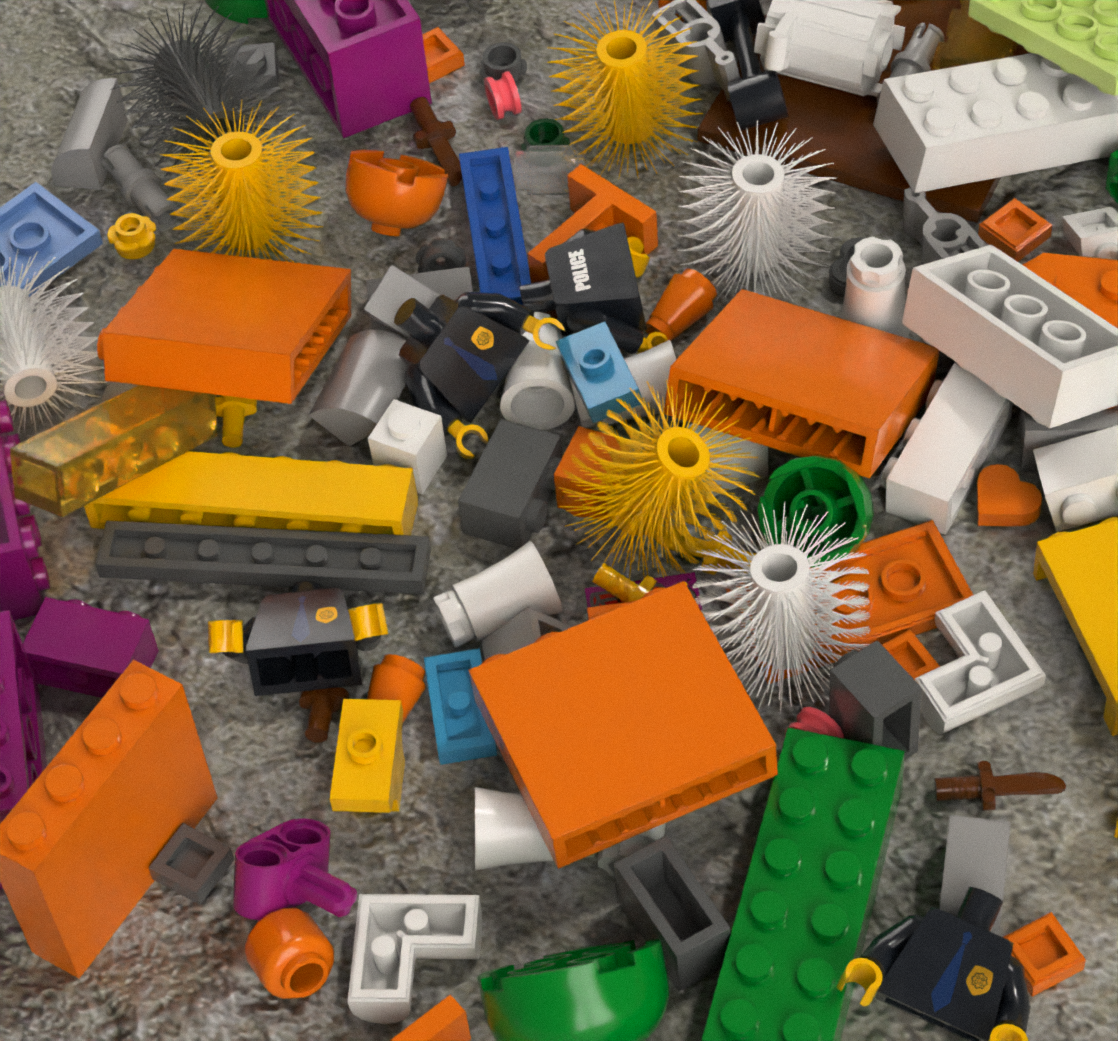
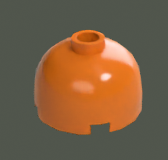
(393, 191)

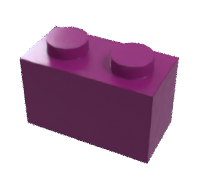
(86, 645)

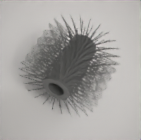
(195, 85)

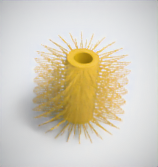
(626, 87)
(242, 188)
(657, 481)

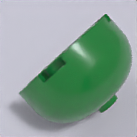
(579, 995)

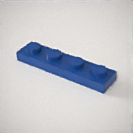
(495, 222)

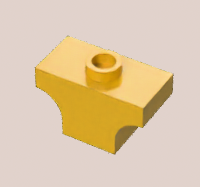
(368, 757)

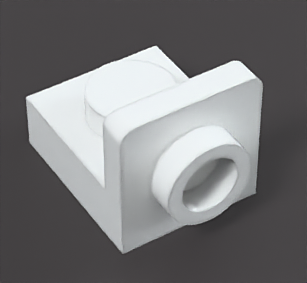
(1093, 233)

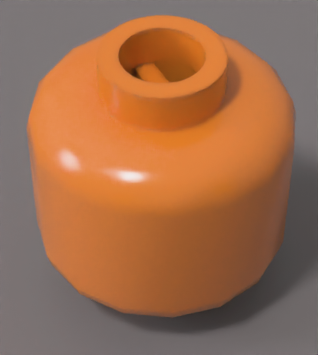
(289, 953)

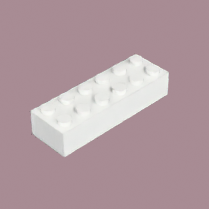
(993, 121)

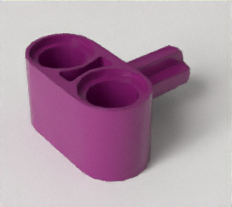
(287, 870)

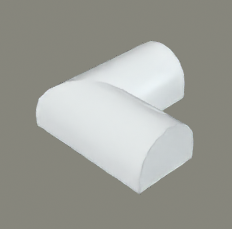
(989, 669)
(394, 933)

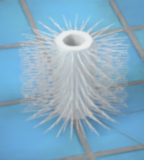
(756, 213)
(24, 359)
(783, 605)

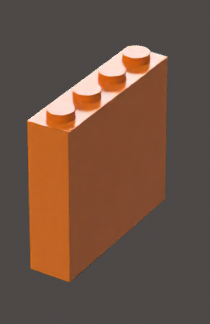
(227, 326)
(803, 381)
(623, 723)
(101, 816)

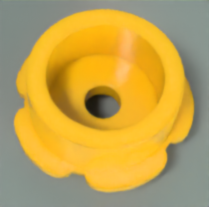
(132, 236)

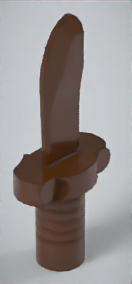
(435, 135)
(322, 706)
(986, 786)

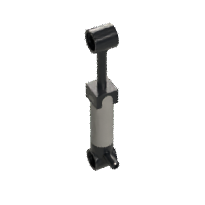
(758, 92)

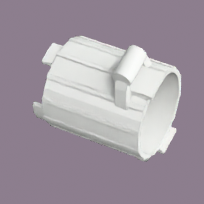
(830, 42)

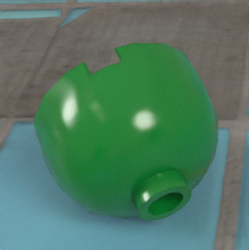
(822, 486)

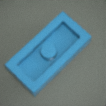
(598, 371)
(456, 717)

